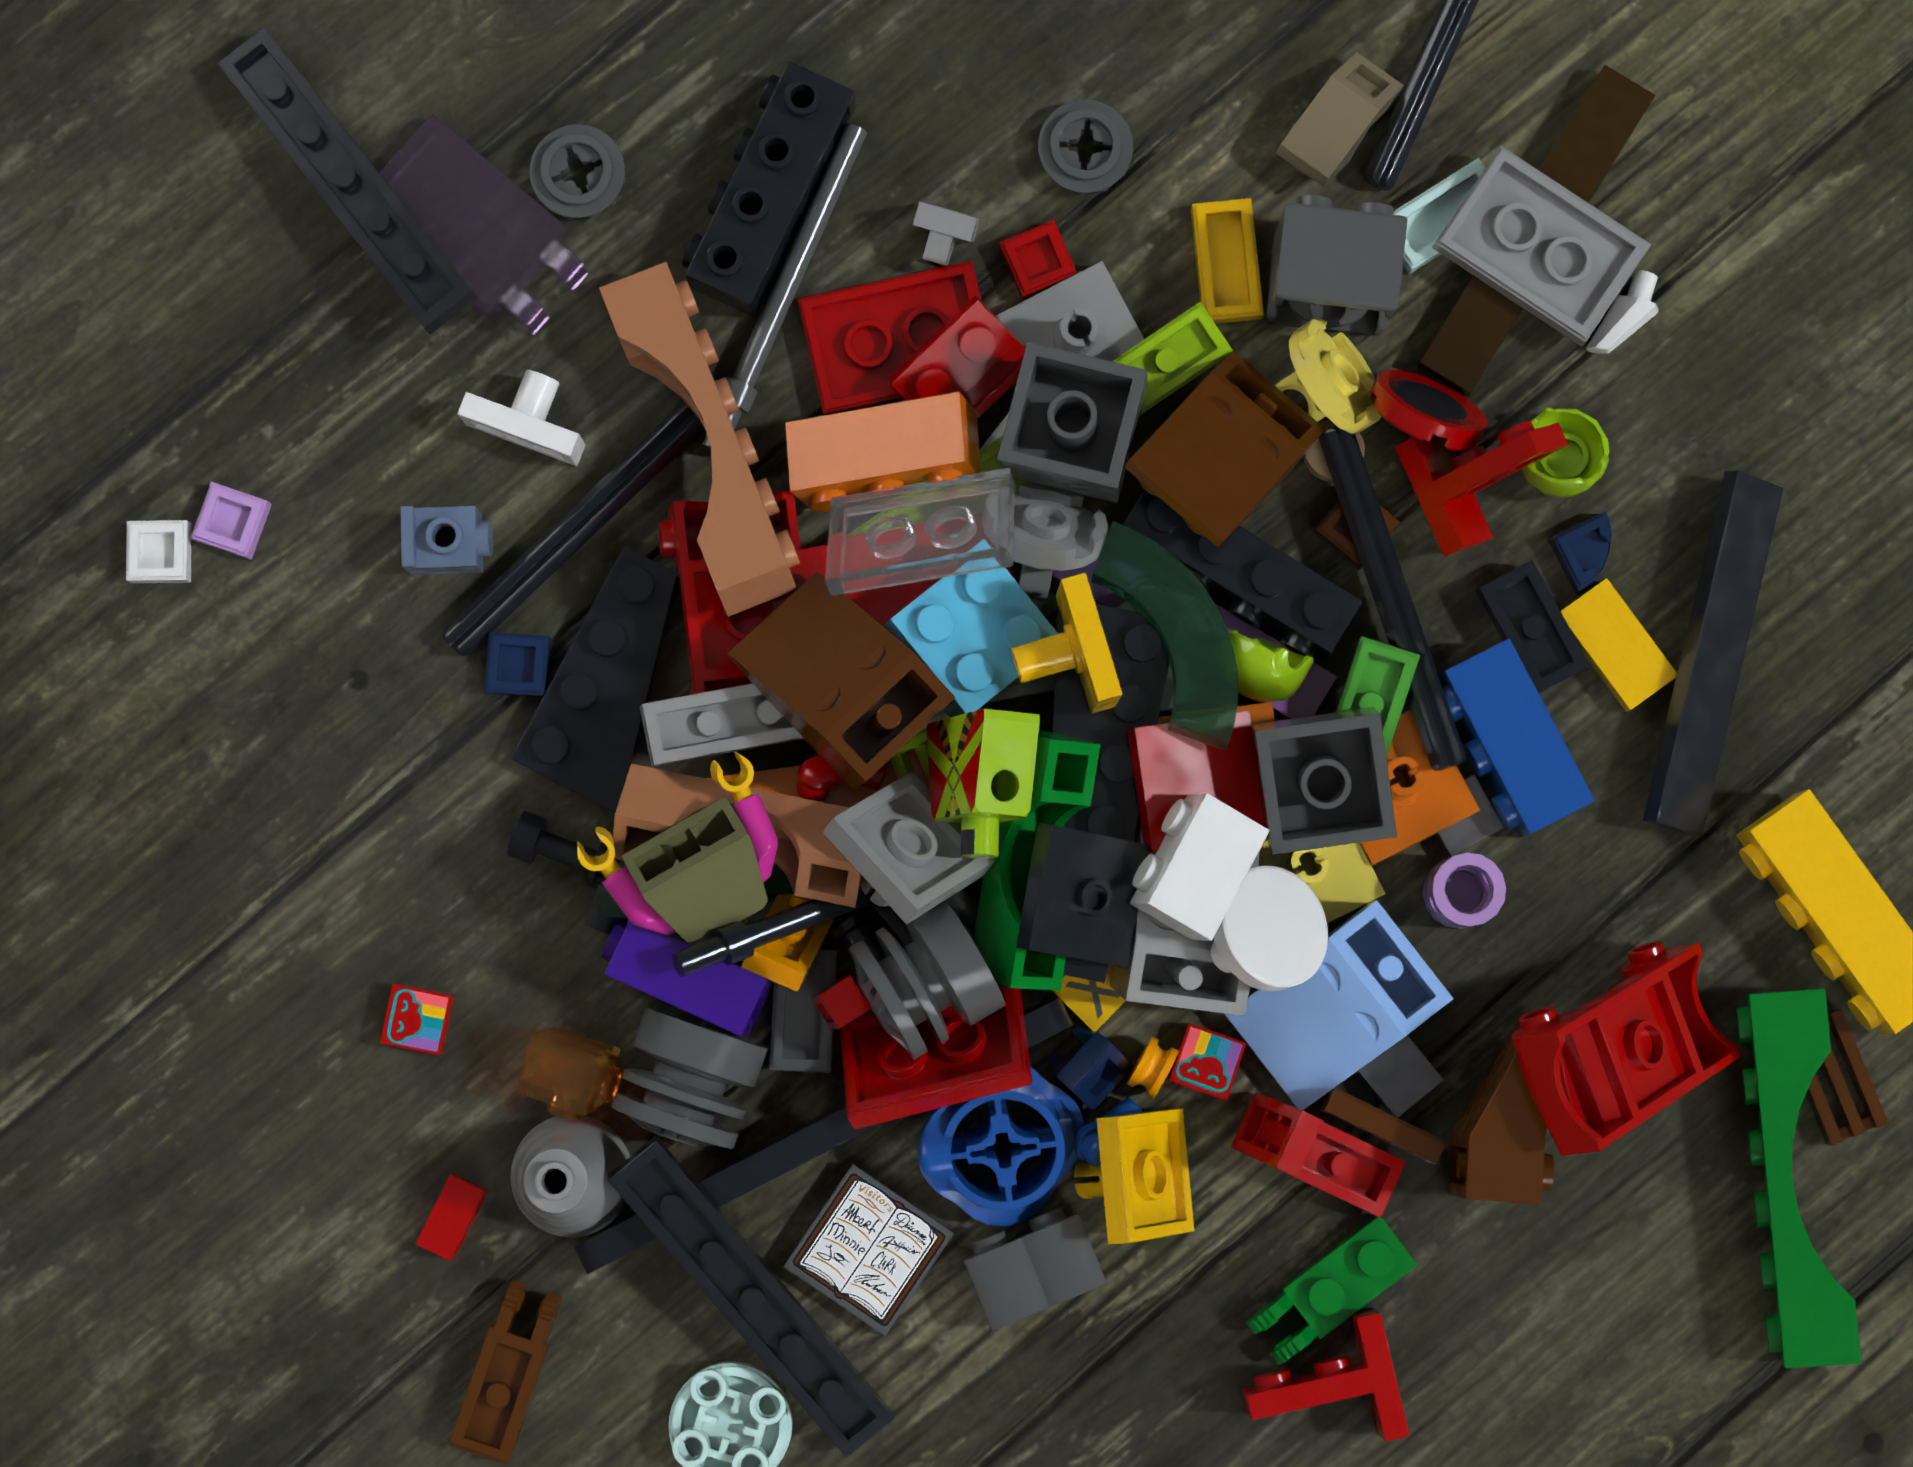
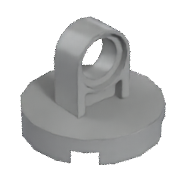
(1052, 535)

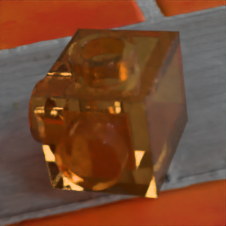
(569, 1072)

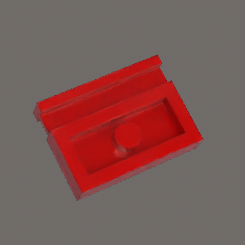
(966, 356)

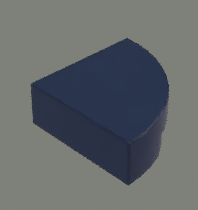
(1583, 550)

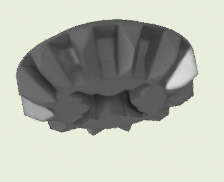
(1107, 131)
(591, 148)

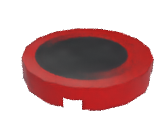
(1428, 408)

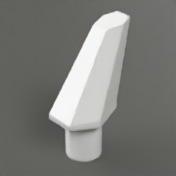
(1626, 314)

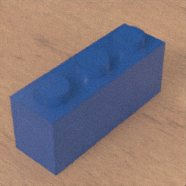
(1513, 740)

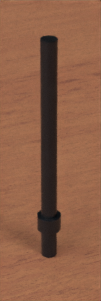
(738, 940)

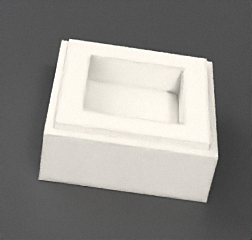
(158, 551)

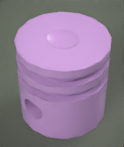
(1464, 890)

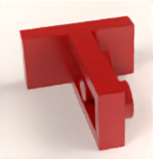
(1448, 482)
(1318, 1154)
(1338, 1380)

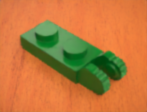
(1336, 1286)

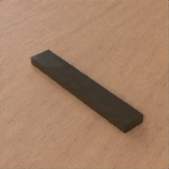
(1577, 163)

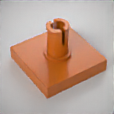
(1421, 797)

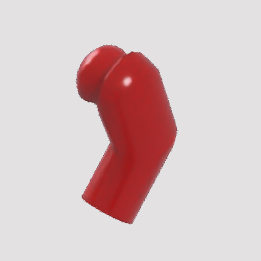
(818, 777)

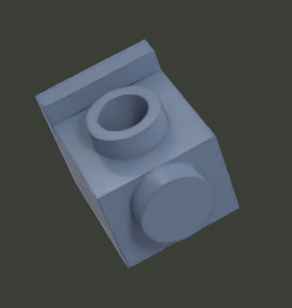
(465, 555)

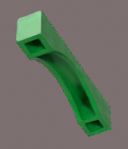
(1813, 1311)

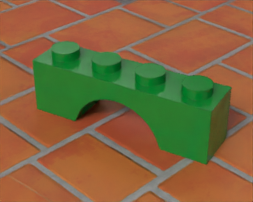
(1060, 789)

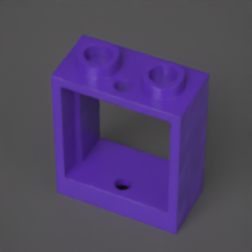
(717, 993)

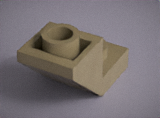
(1339, 119)

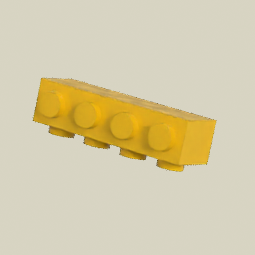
(1838, 907)

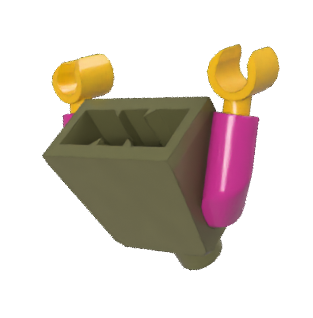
(699, 870)

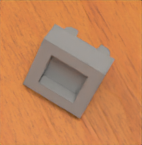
(944, 229)

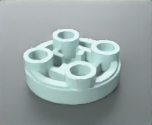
(730, 1418)

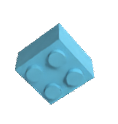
(967, 633)

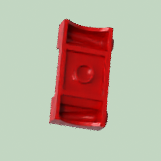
(707, 626)
(1622, 1052)

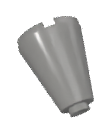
(586, 1154)

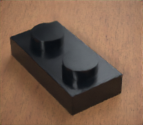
(1531, 619)

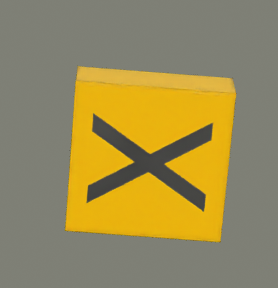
(1090, 1000)

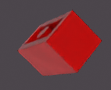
(840, 1002)
(452, 1216)

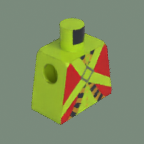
(982, 774)

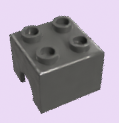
(1336, 265)

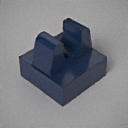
(1093, 1069)

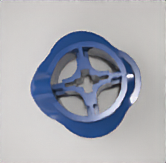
(1010, 1199)

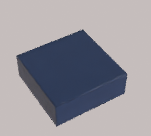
(517, 664)

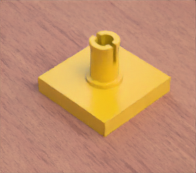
(1078, 647)
(1141, 1176)

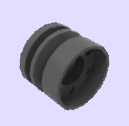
(925, 978)
(689, 1079)

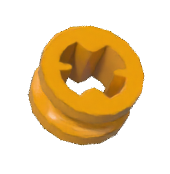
(1152, 1067)

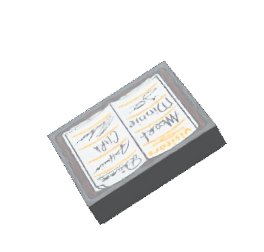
(869, 1249)

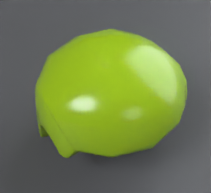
(1576, 465)
(1266, 669)

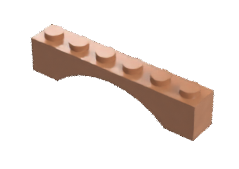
(736, 536)

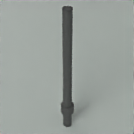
(792, 271)

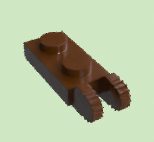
(504, 1380)

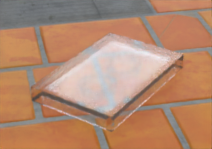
(921, 532)

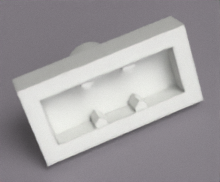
(525, 420)

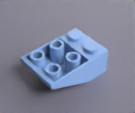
(1345, 1015)

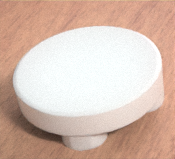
(1272, 931)

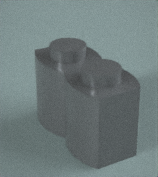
(1033, 1269)

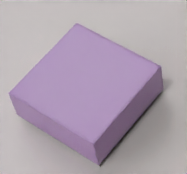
(231, 520)

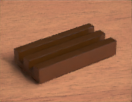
(1861, 1080)

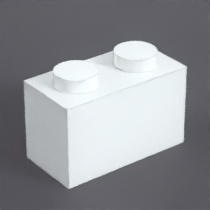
(1197, 865)

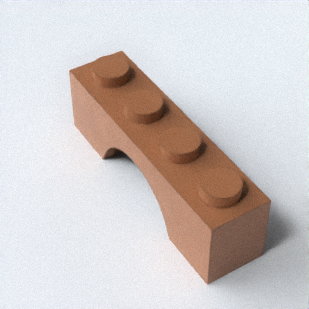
(815, 867)

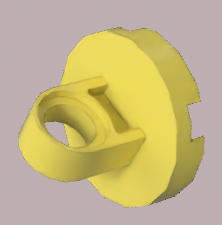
(1331, 377)

